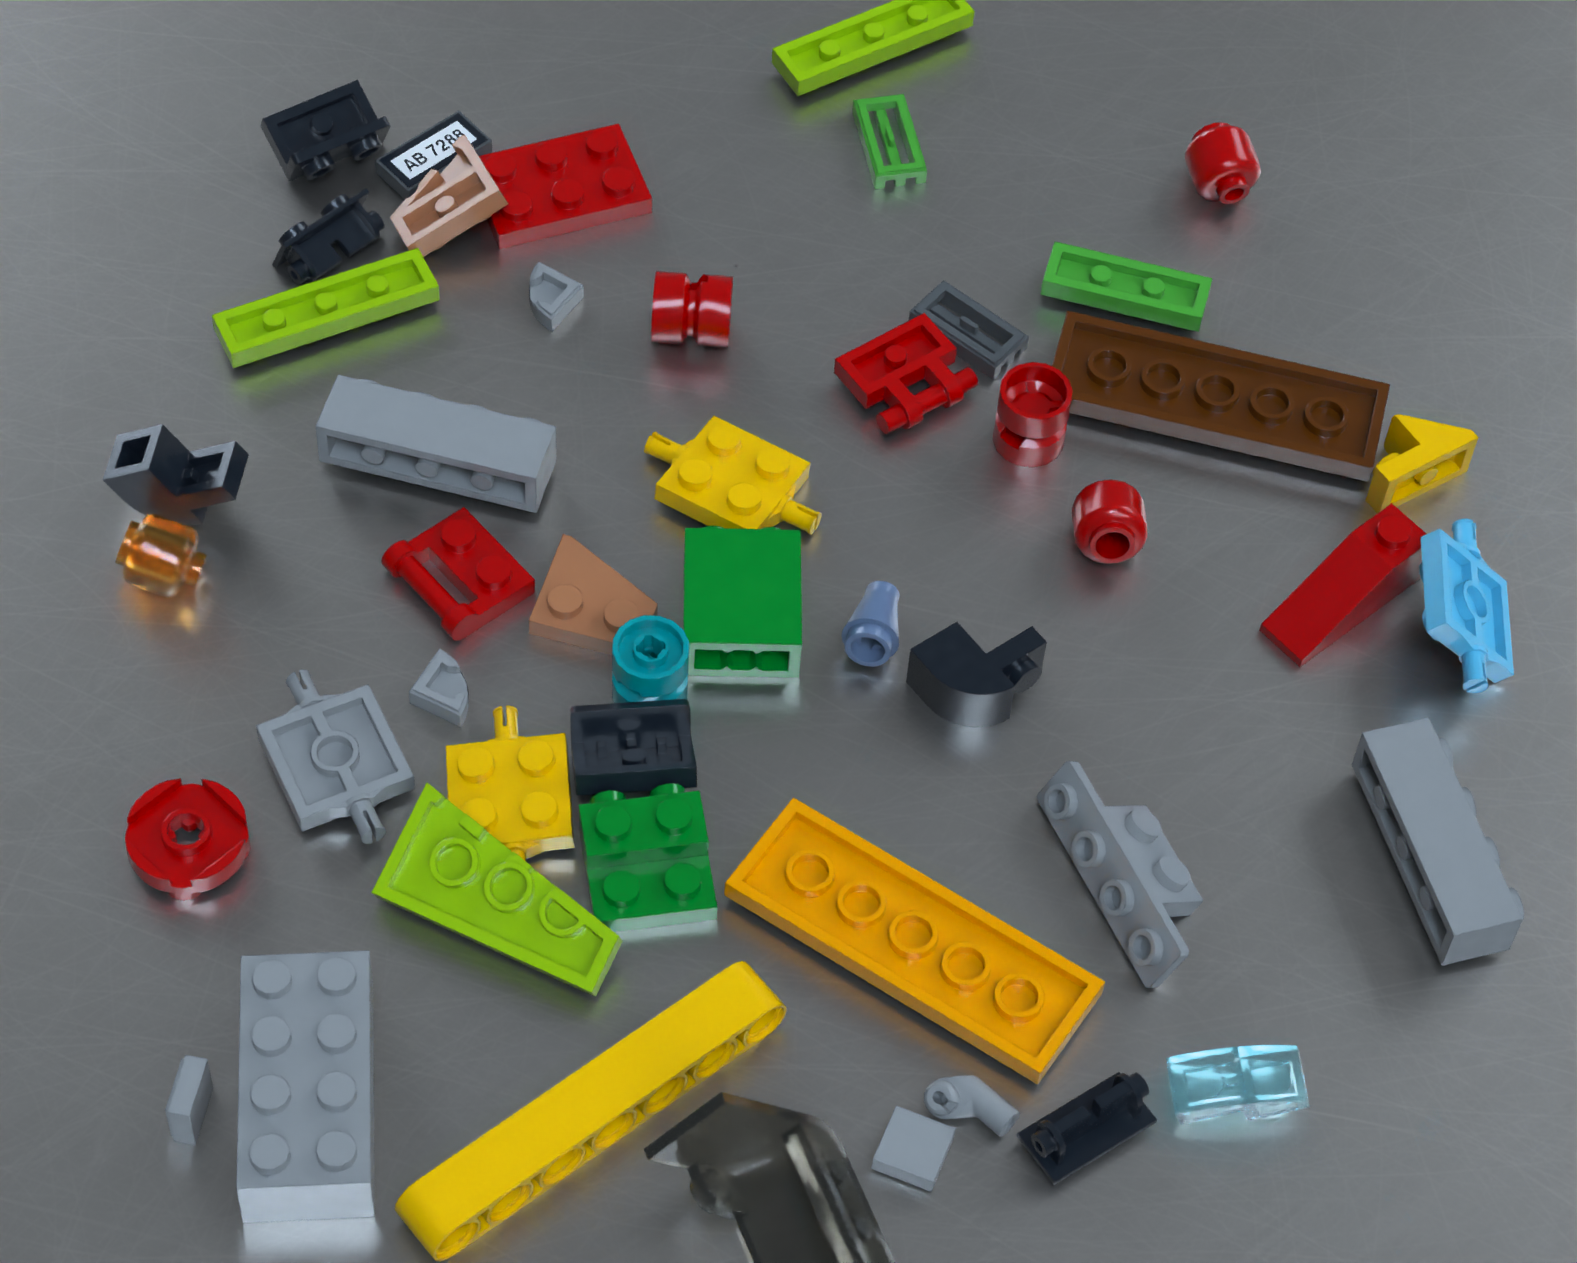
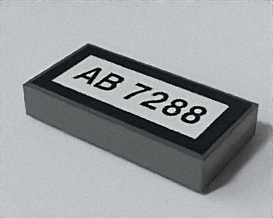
(429, 150)

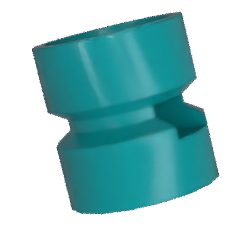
(649, 661)

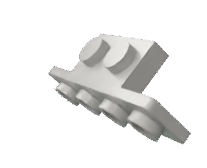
(1125, 869)

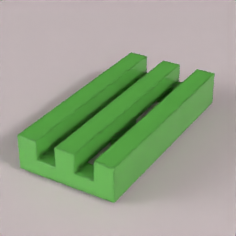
(895, 170)

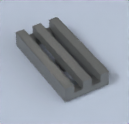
(964, 334)

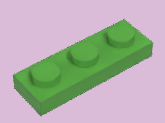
(1126, 286)

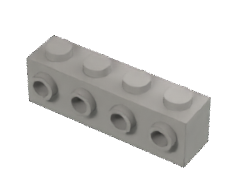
(436, 443)
(1437, 841)

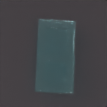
(1237, 1079)

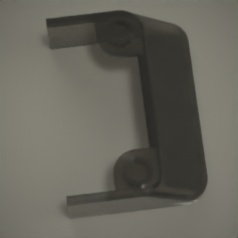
(778, 1179)

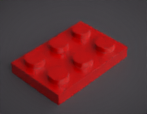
(565, 186)

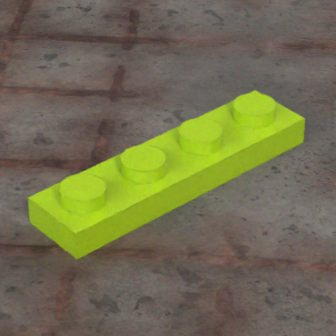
(867, 40)
(325, 307)

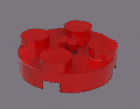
(194, 867)

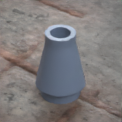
(873, 628)

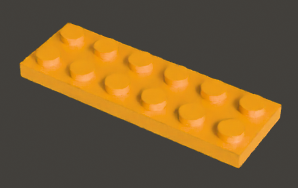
(915, 940)

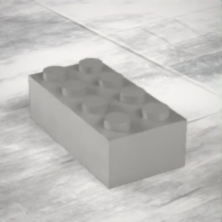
(306, 1087)

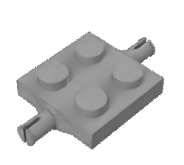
(335, 757)

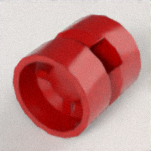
(691, 309)
(1032, 414)

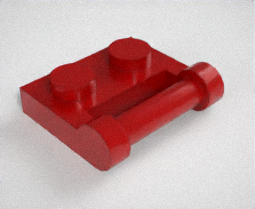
(471, 562)

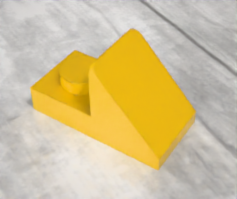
(1419, 459)

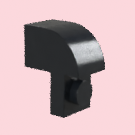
(166, 479)
(973, 685)

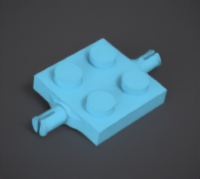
(1466, 605)

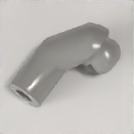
(970, 1098)

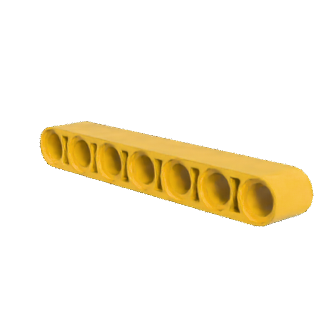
(589, 1111)

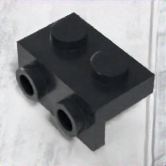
(324, 131)
(632, 746)

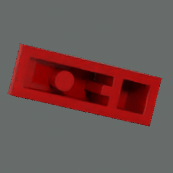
(1348, 586)

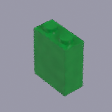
(743, 602)

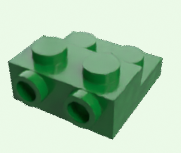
(647, 859)

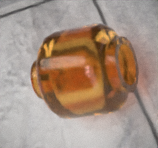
(160, 555)

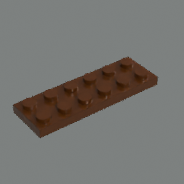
(1222, 396)

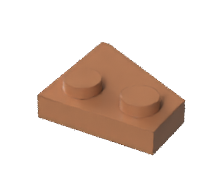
(448, 201)
(585, 600)

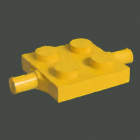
(732, 479)
(515, 786)

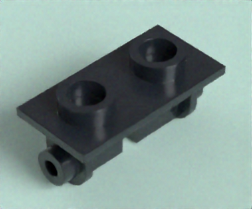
(310, 247)
(1089, 1126)

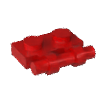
(898, 360)

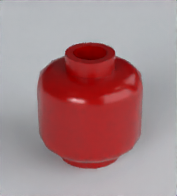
(1222, 163)
(1109, 521)

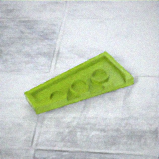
(483, 891)

